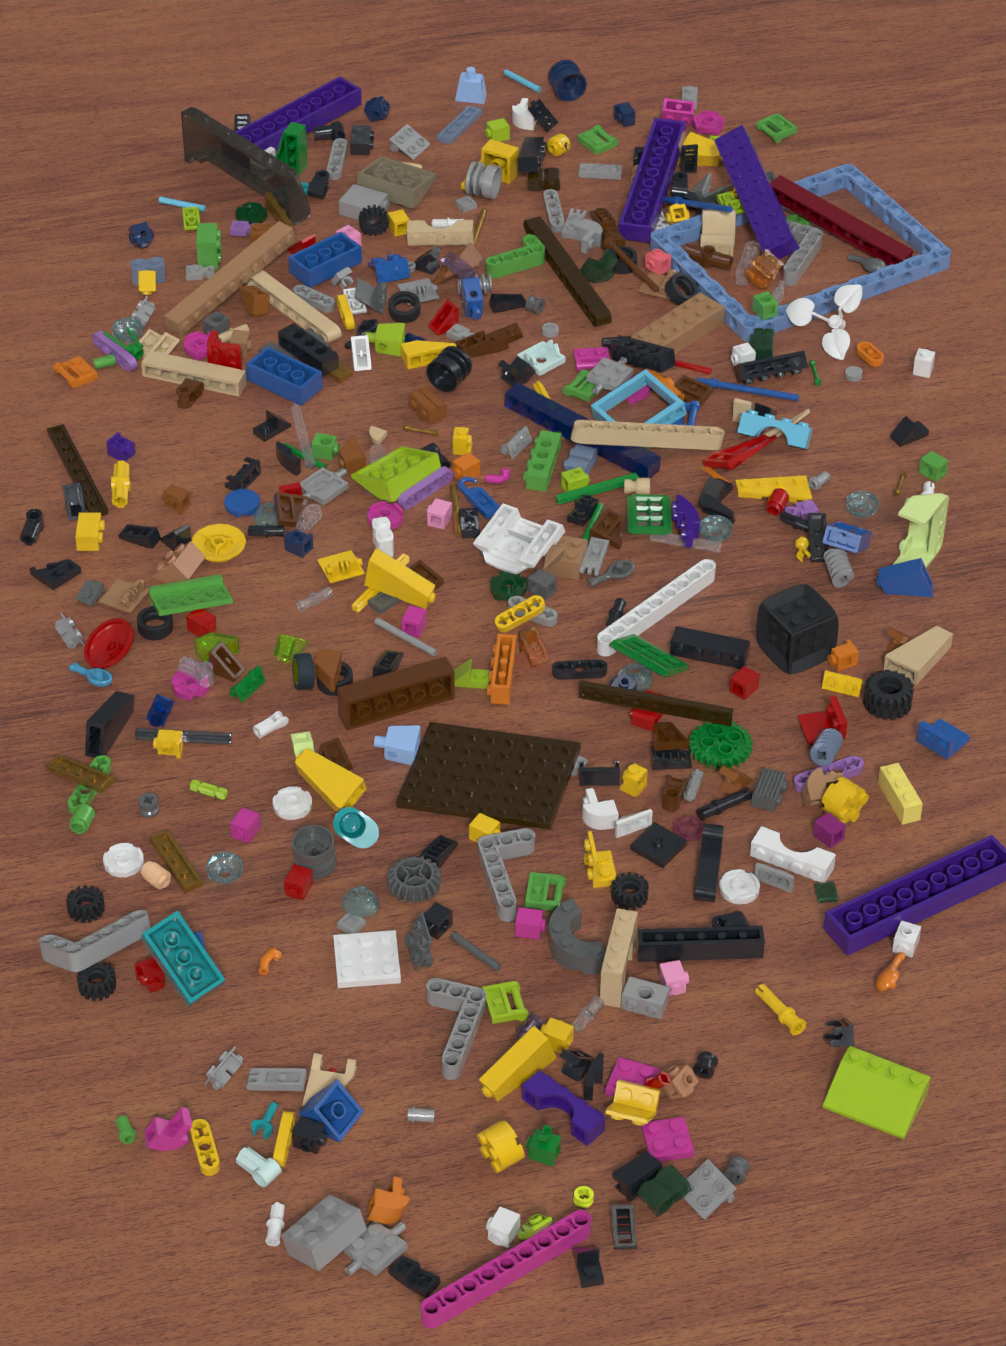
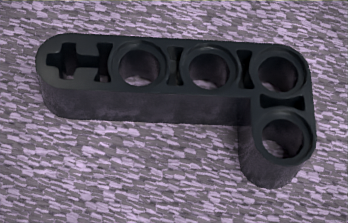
(709, 862)

